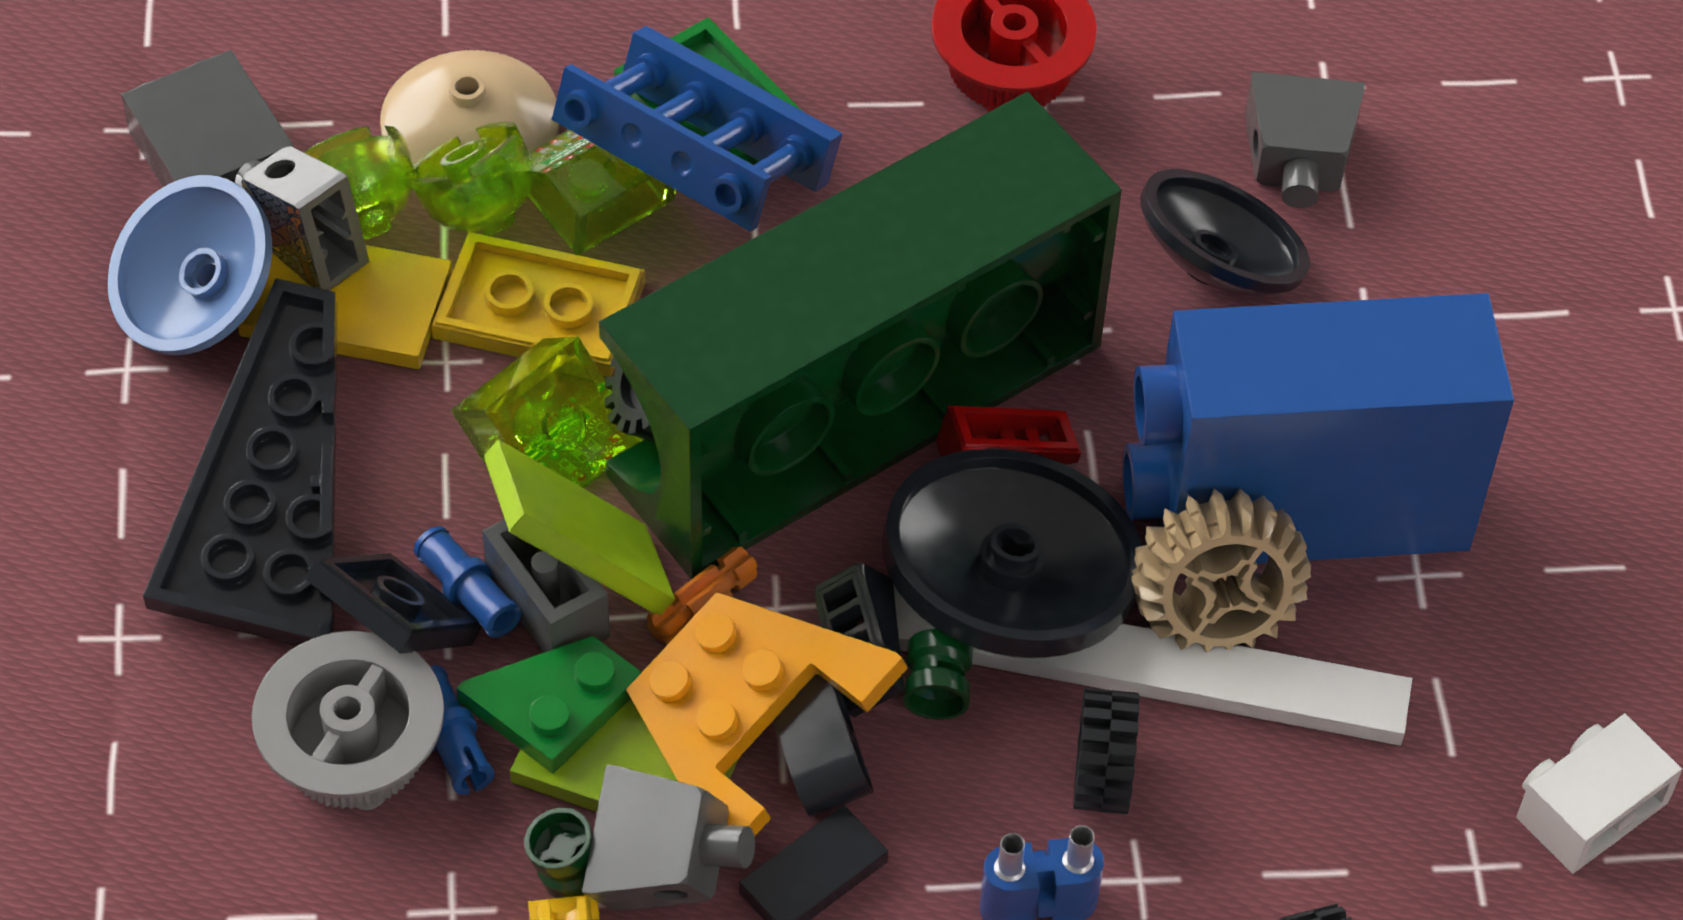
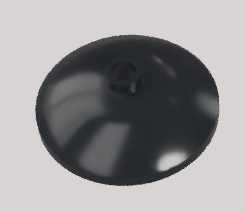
(1223, 234)

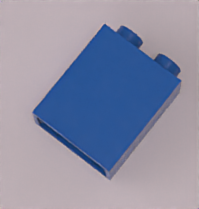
(1343, 413)

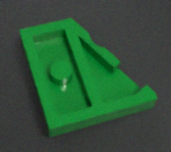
(552, 699)

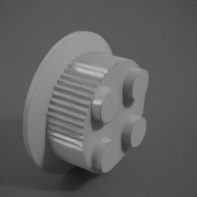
(348, 718)

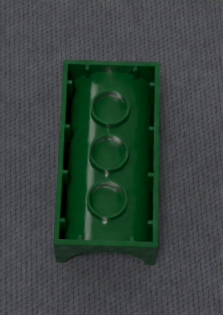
(859, 326)

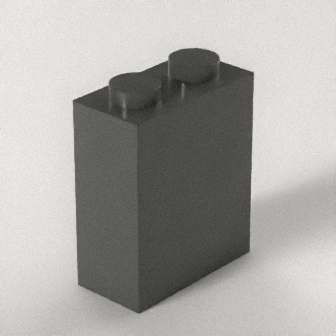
(202, 121)

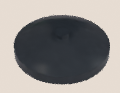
(1011, 552)

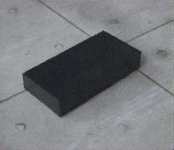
(814, 869)

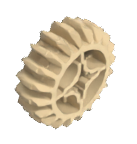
(1218, 552)

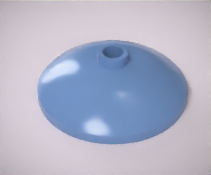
(189, 265)

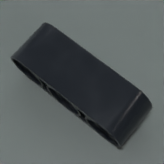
(822, 748)

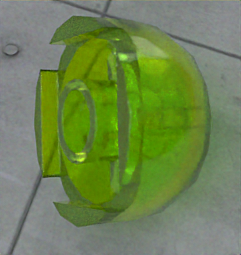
(376, 173)
(477, 181)

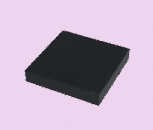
(394, 602)

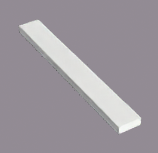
(1223, 680)

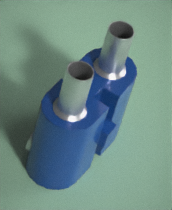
(1053, 884)

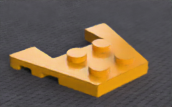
(733, 677)

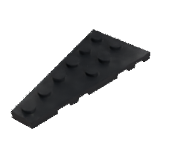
(263, 484)

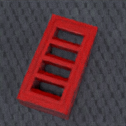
(1000, 427)

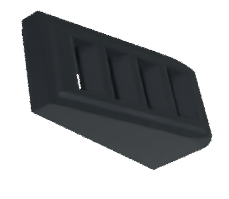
(857, 596)

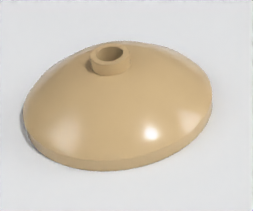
(466, 91)

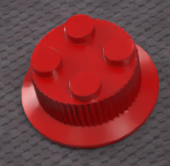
(1013, 46)

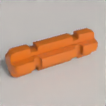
(735, 571)

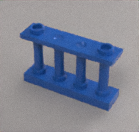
(711, 99)

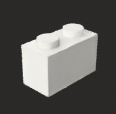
(1597, 791)

